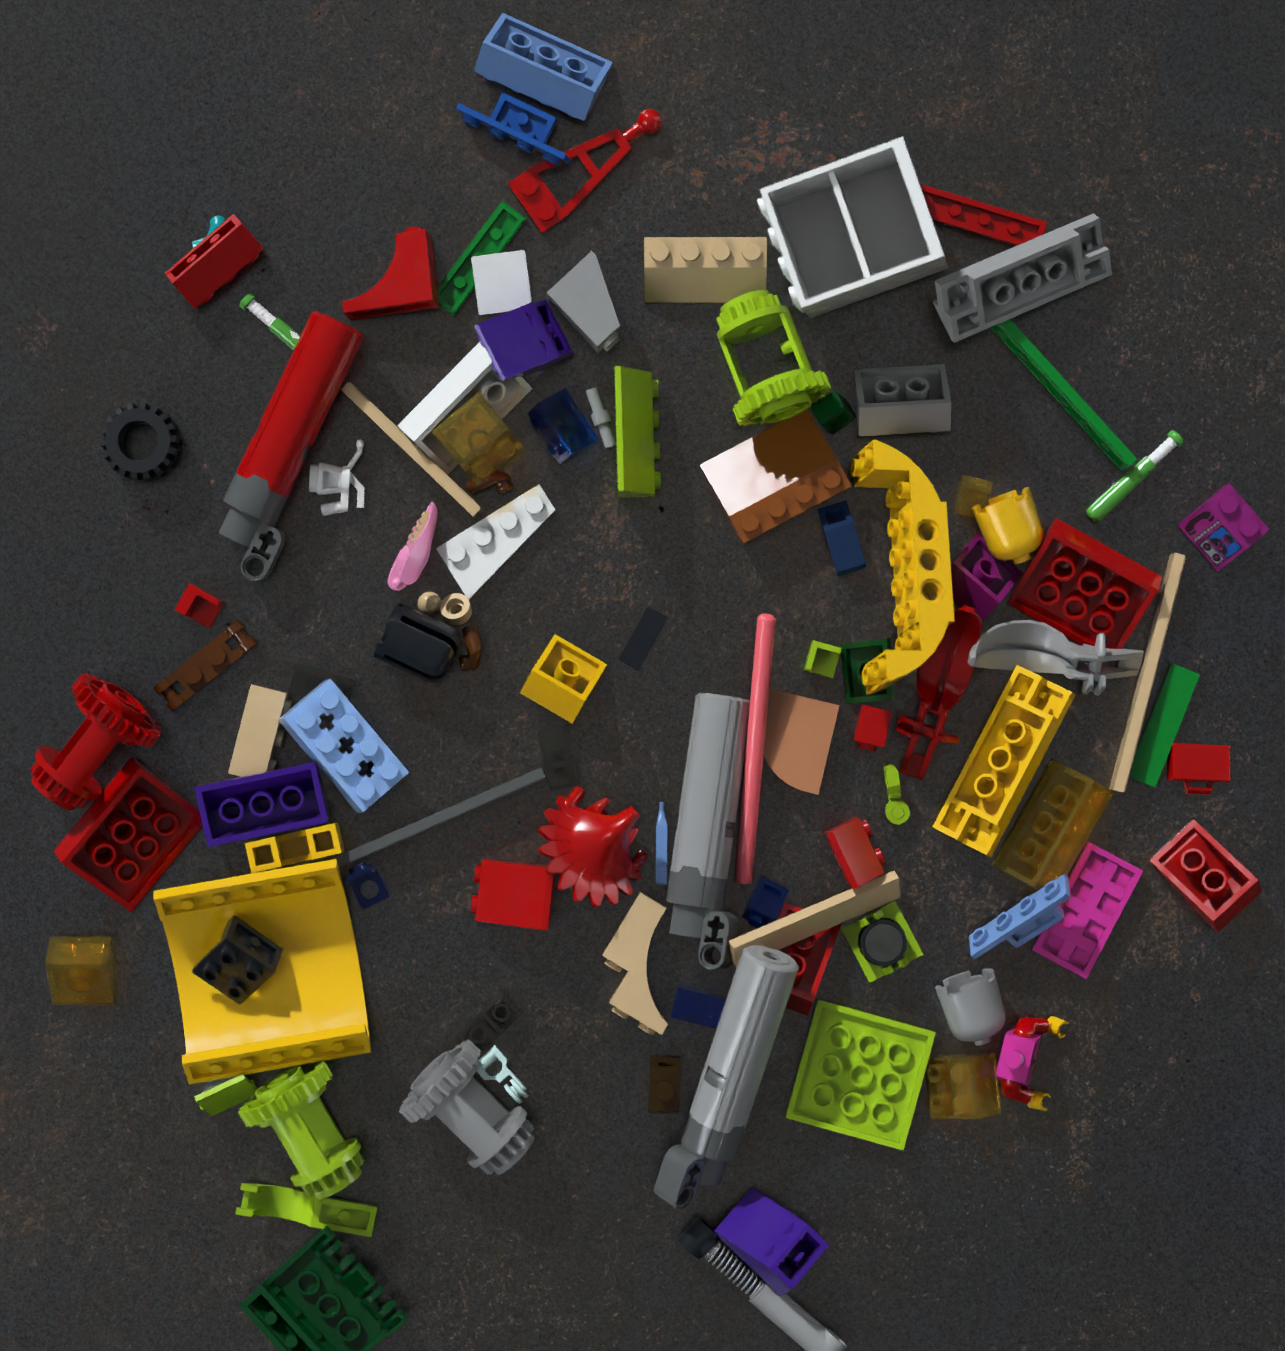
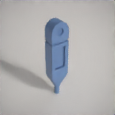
(661, 847)

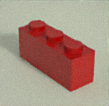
(214, 261)

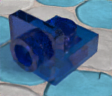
(765, 903)

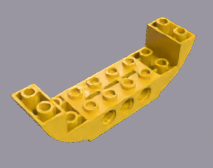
(918, 560)

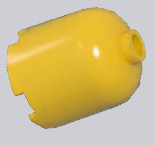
(1010, 526)

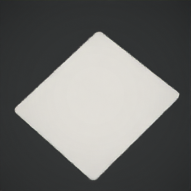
(501, 281)

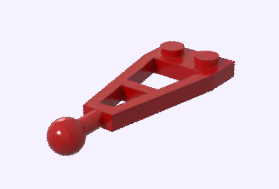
(540, 201)

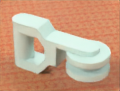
(517, 1089)

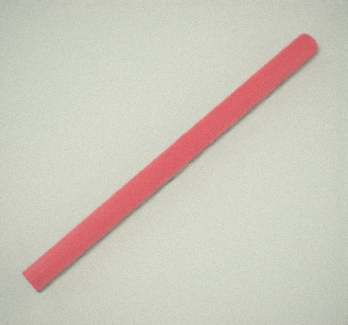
(755, 748)

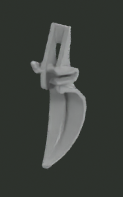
(1047, 650)

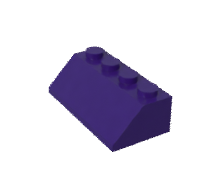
(262, 804)

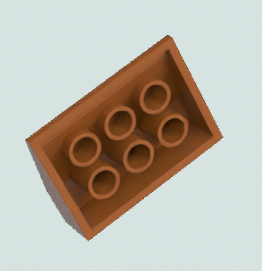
(775, 476)

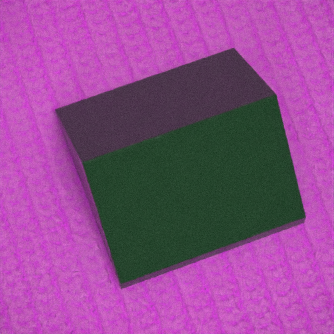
(854, 658)

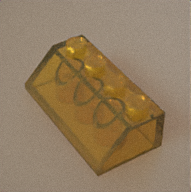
(1052, 826)

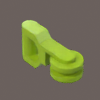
(896, 809)

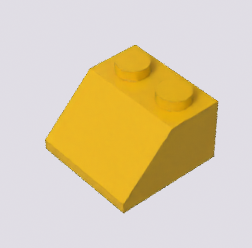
(563, 678)

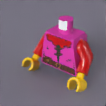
(1020, 1057)

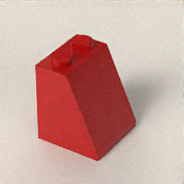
(513, 894)

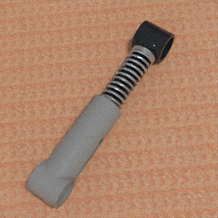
(781, 1310)

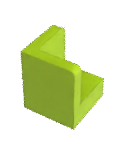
(822, 659)

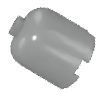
(972, 1006)

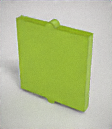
(226, 1095)

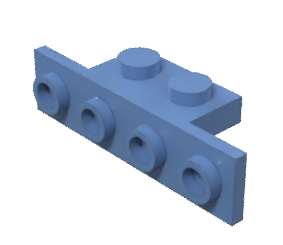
(1023, 920)

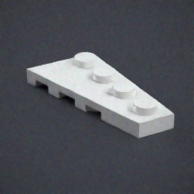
(489, 543)

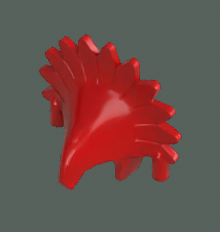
(591, 849)

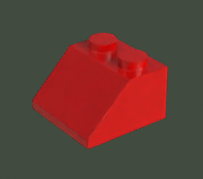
(854, 852)

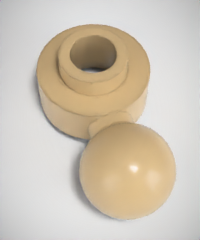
(430, 604)

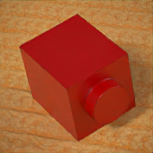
(871, 727)

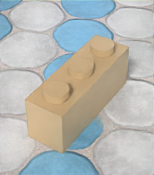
(259, 731)

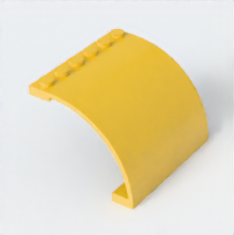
(310, 1004)

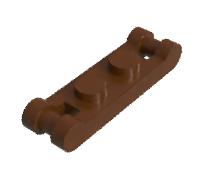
(205, 665)

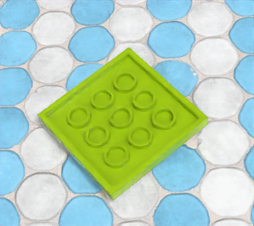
(860, 1074)

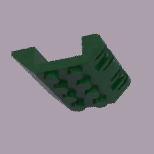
(322, 1302)

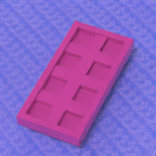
(1098, 896)

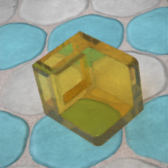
(971, 493)

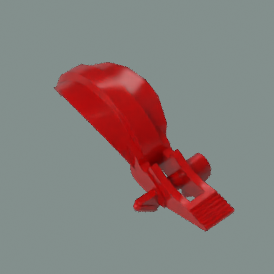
(940, 687)

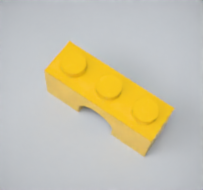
(294, 847)

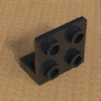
(239, 961)

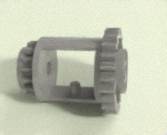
(469, 1110)

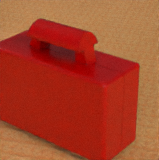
(1198, 764)

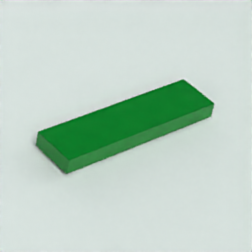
(491, 239)
(1163, 724)

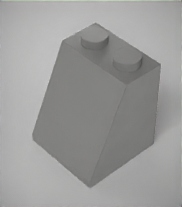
(587, 304)

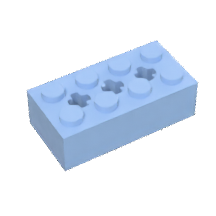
(364, 746)

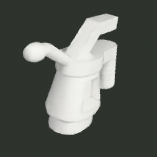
(333, 479)

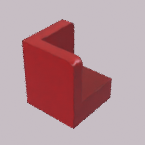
(199, 605)

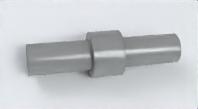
(601, 418)

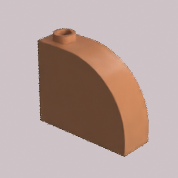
(798, 739)

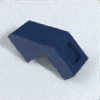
(842, 538)

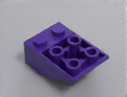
(523, 340)
(771, 1240)

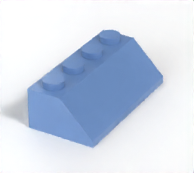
(542, 66)

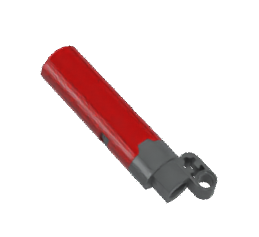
(285, 436)

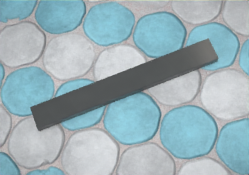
(440, 817)

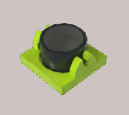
(882, 942)

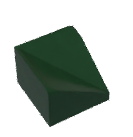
(833, 412)

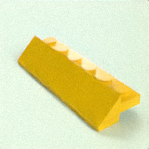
(1004, 760)

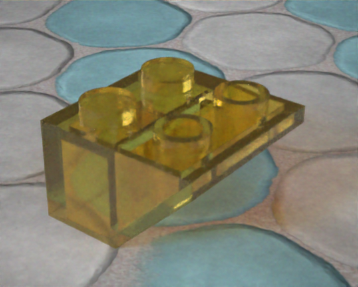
(963, 1086)

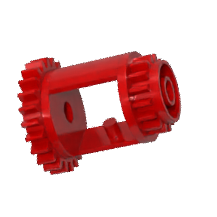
(110, 717)

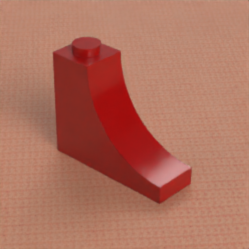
(407, 284)

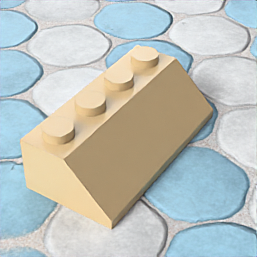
(703, 268)

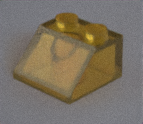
(477, 439)
(81, 970)

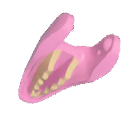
(415, 553)

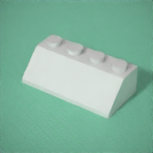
(463, 382)

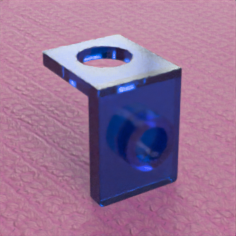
(360, 874)

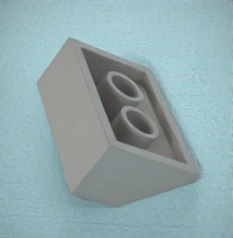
(902, 400)

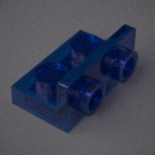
(562, 425)

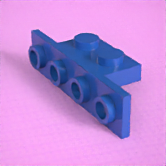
(521, 123)

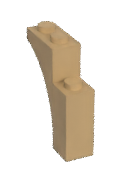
(629, 951)

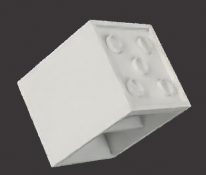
(852, 229)

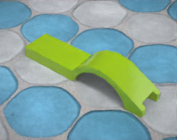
(294, 1205)

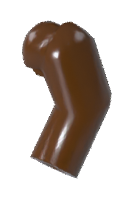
(500, 479)
(473, 647)

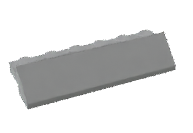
(1022, 278)

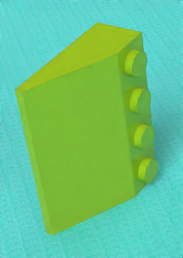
(635, 433)

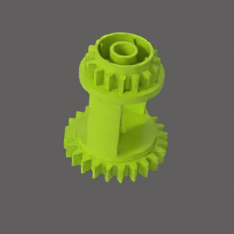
(778, 396)
(306, 1129)

